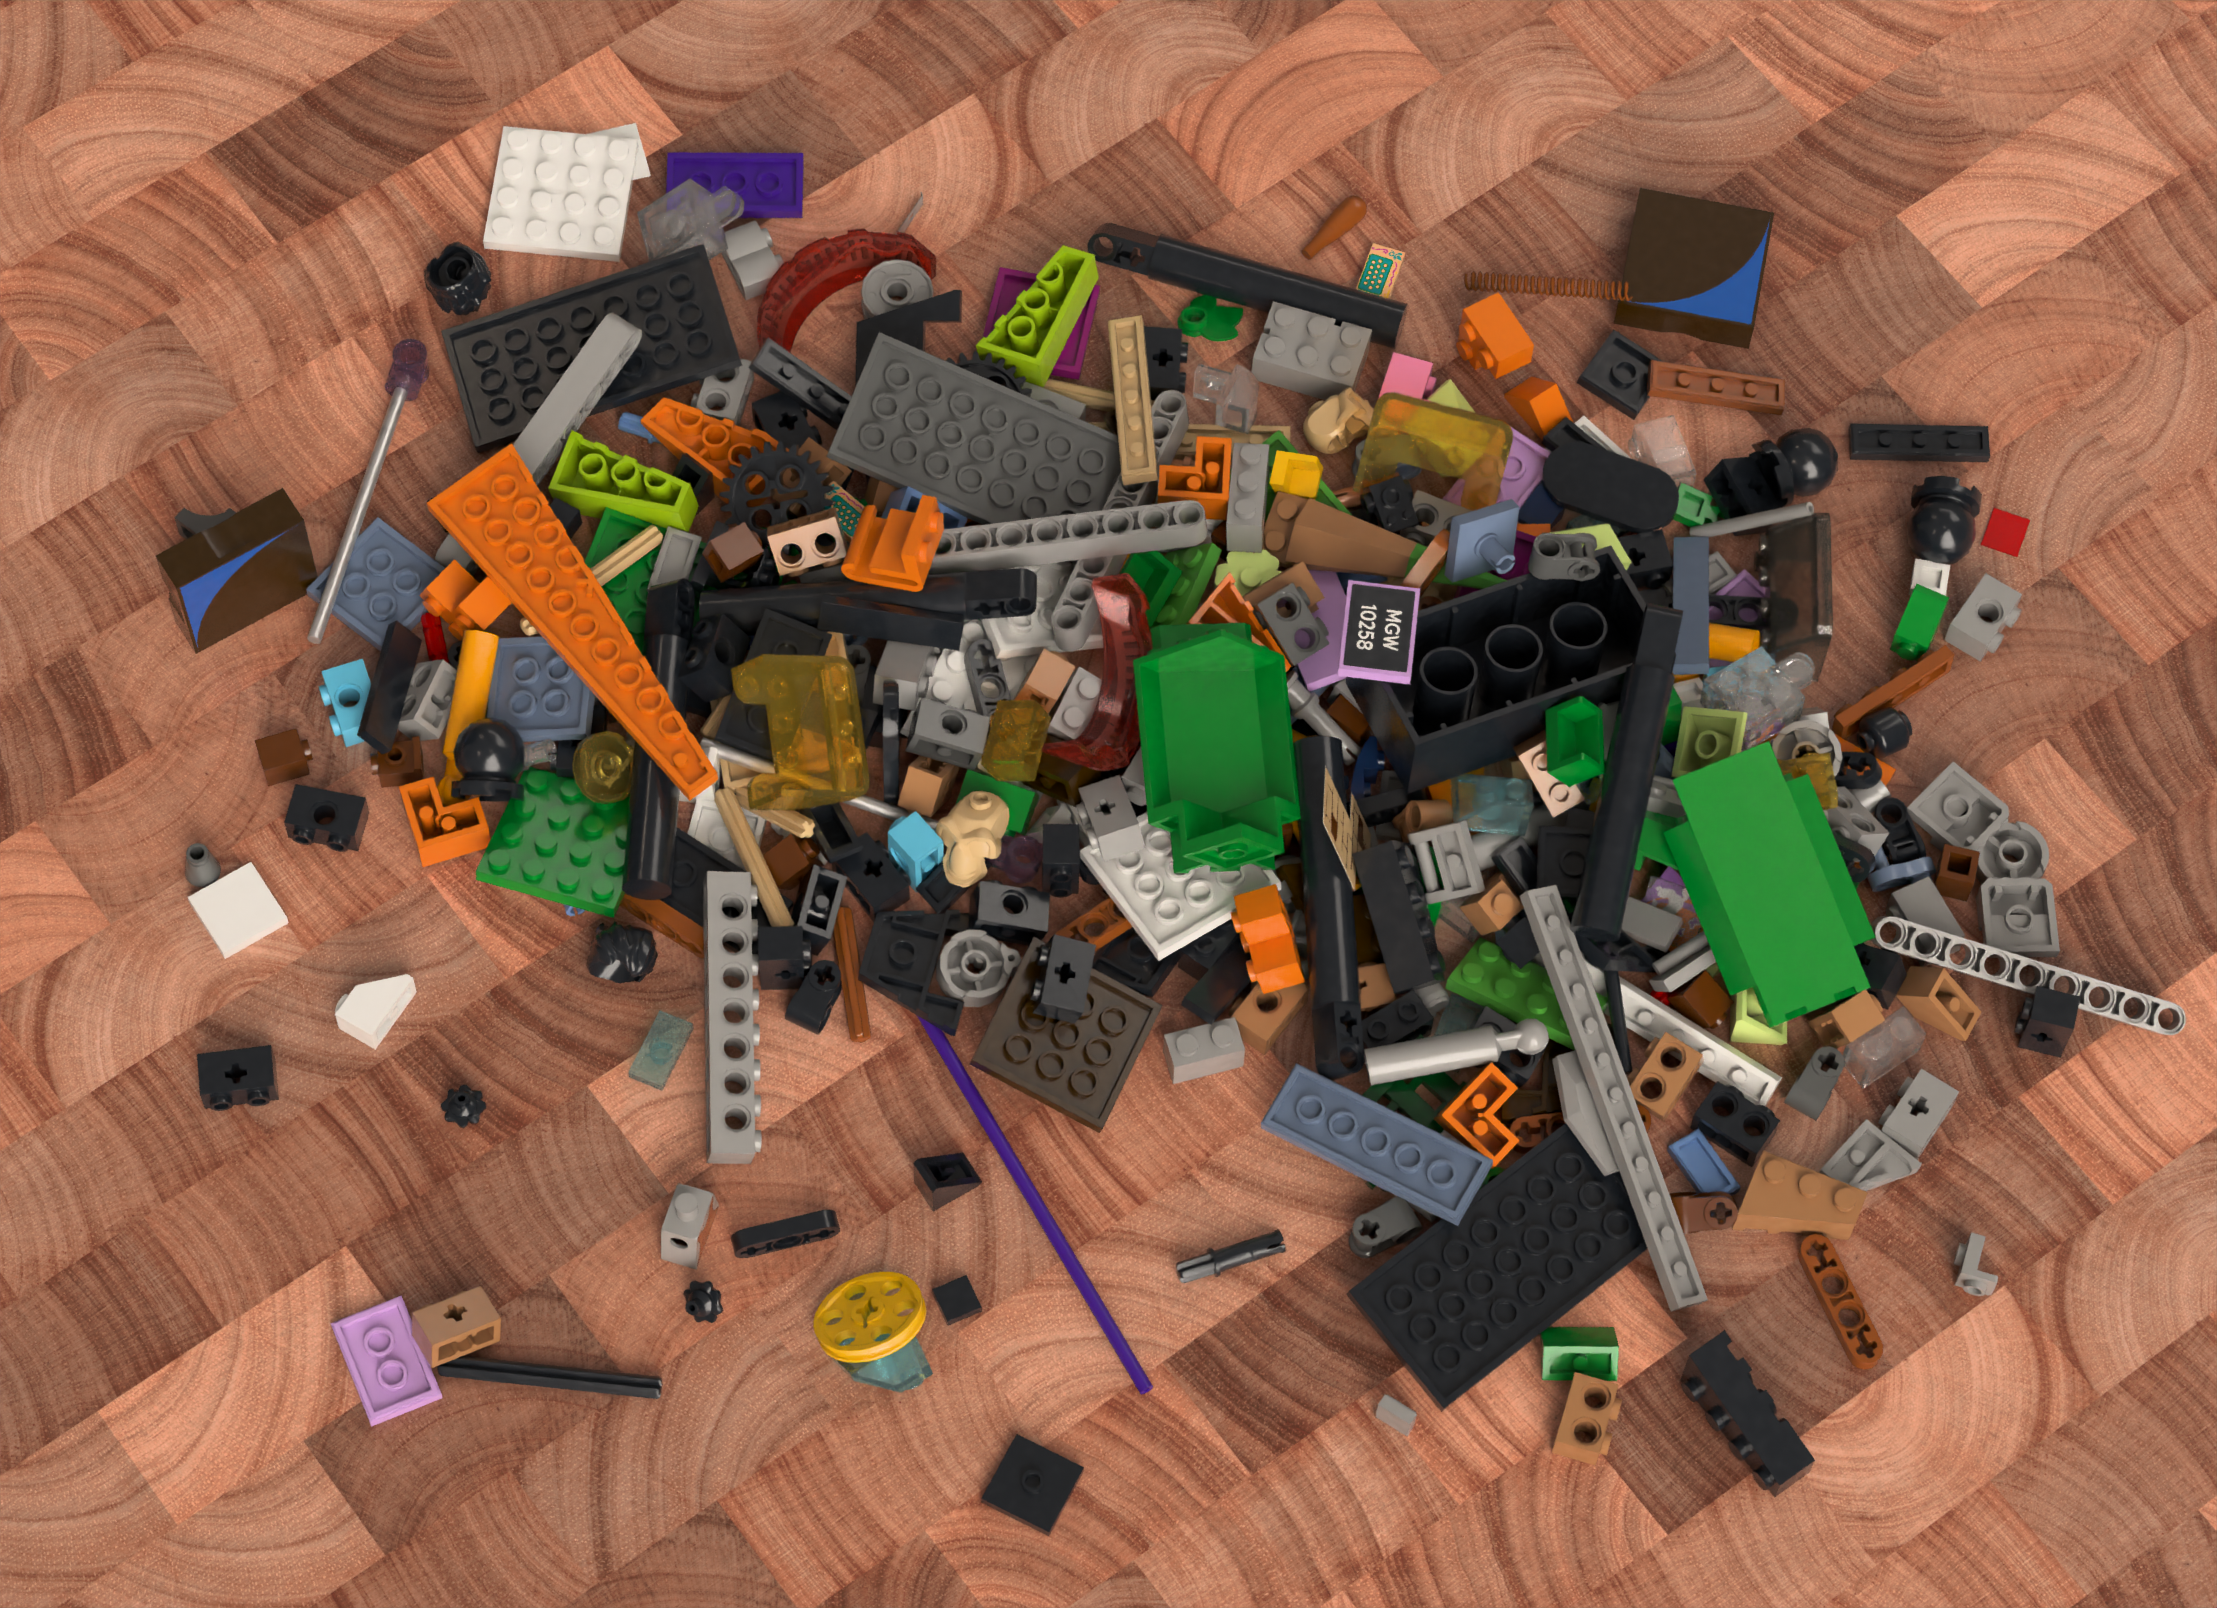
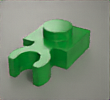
(1695, 507)

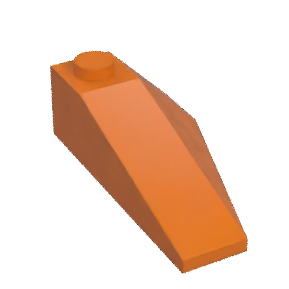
(708, 441)

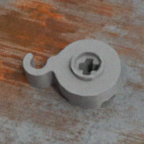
(1812, 737)
(986, 954)

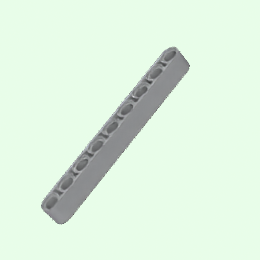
(564, 409)
(1066, 541)
(1077, 605)
(2045, 974)

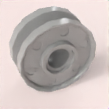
(891, 280)

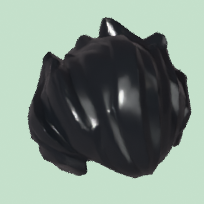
(458, 279)
(622, 953)

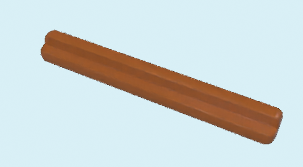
(849, 966)

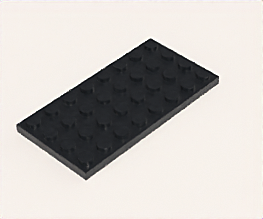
(519, 354)
(1509, 1270)

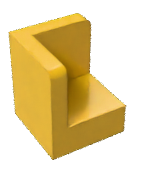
(1296, 474)

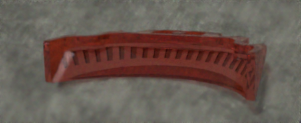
(824, 269)
(1114, 727)

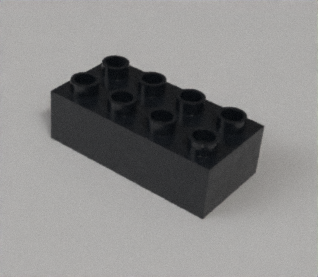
(1496, 664)

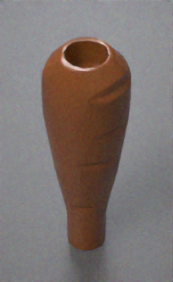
(1339, 222)

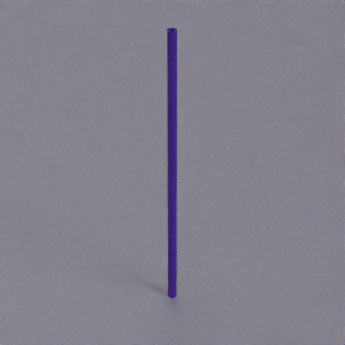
(1038, 1208)

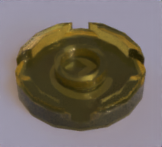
(603, 767)

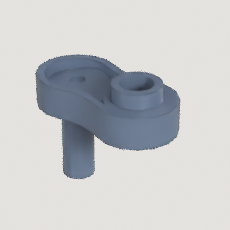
(1899, 874)

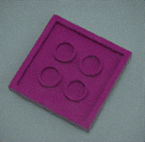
(1010, 285)

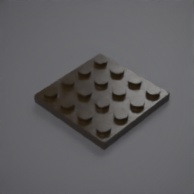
(1061, 1062)

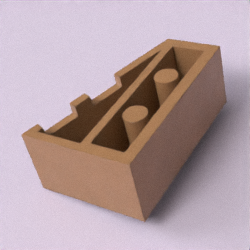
(1798, 1201)

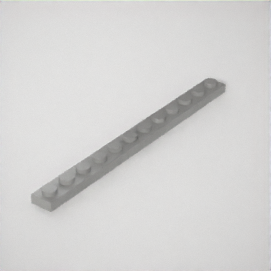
(1613, 1098)

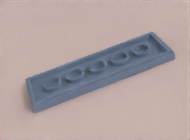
(1377, 1144)

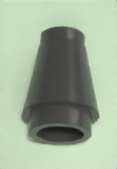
(201, 866)

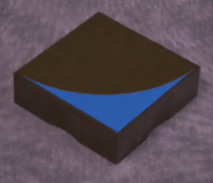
(1694, 268)
(238, 570)

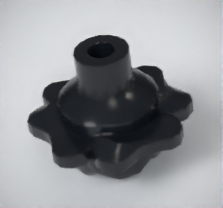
(463, 1106)
(703, 1301)

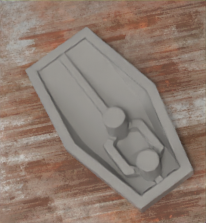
(1581, 1112)

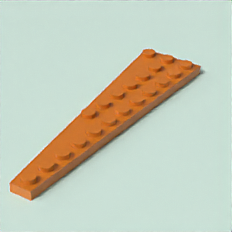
(528, 555)

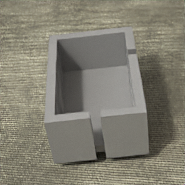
(1310, 352)

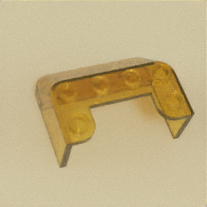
(1437, 440)
(811, 730)

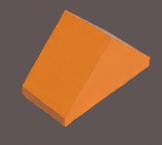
(1538, 404)

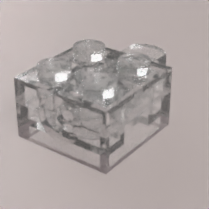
(689, 219)
(1763, 690)

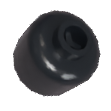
(1884, 732)

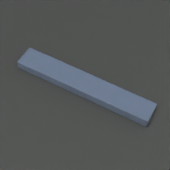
(1692, 597)

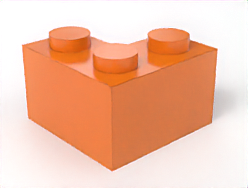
(1493, 337)
(1203, 483)
(464, 600)
(439, 830)
(1269, 938)
(1471, 1113)

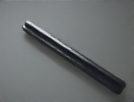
(553, 1376)

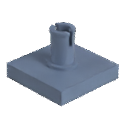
(1482, 541)

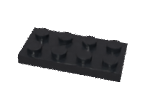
(745, 724)
(690, 868)

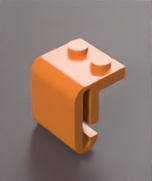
(895, 549)

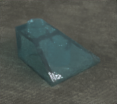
(1492, 803)
(894, 1372)

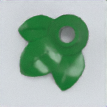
(1209, 320)

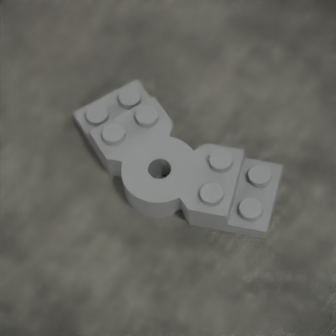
(2014, 899)

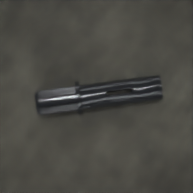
(1229, 1257)

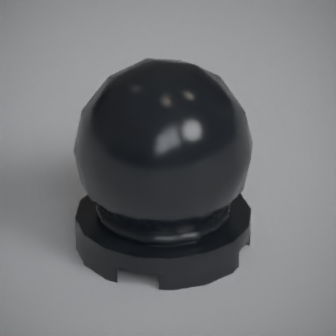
(1797, 464)
(1943, 519)
(489, 760)

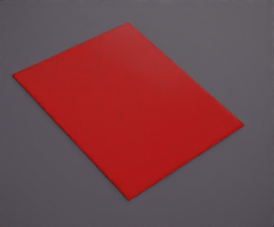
(2005, 532)

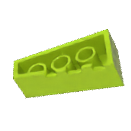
(1043, 317)
(597, 478)

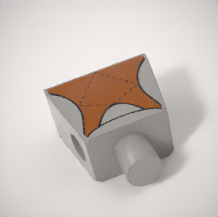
(690, 1220)

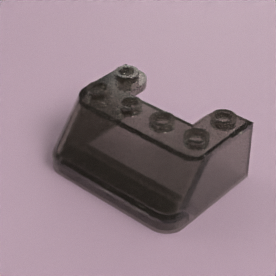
(1798, 588)

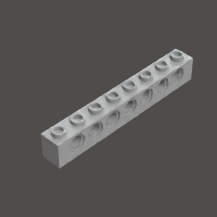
(722, 1142)

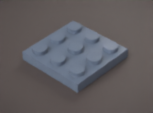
(380, 583)
(538, 692)

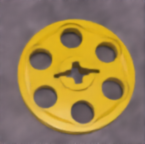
(880, 1322)

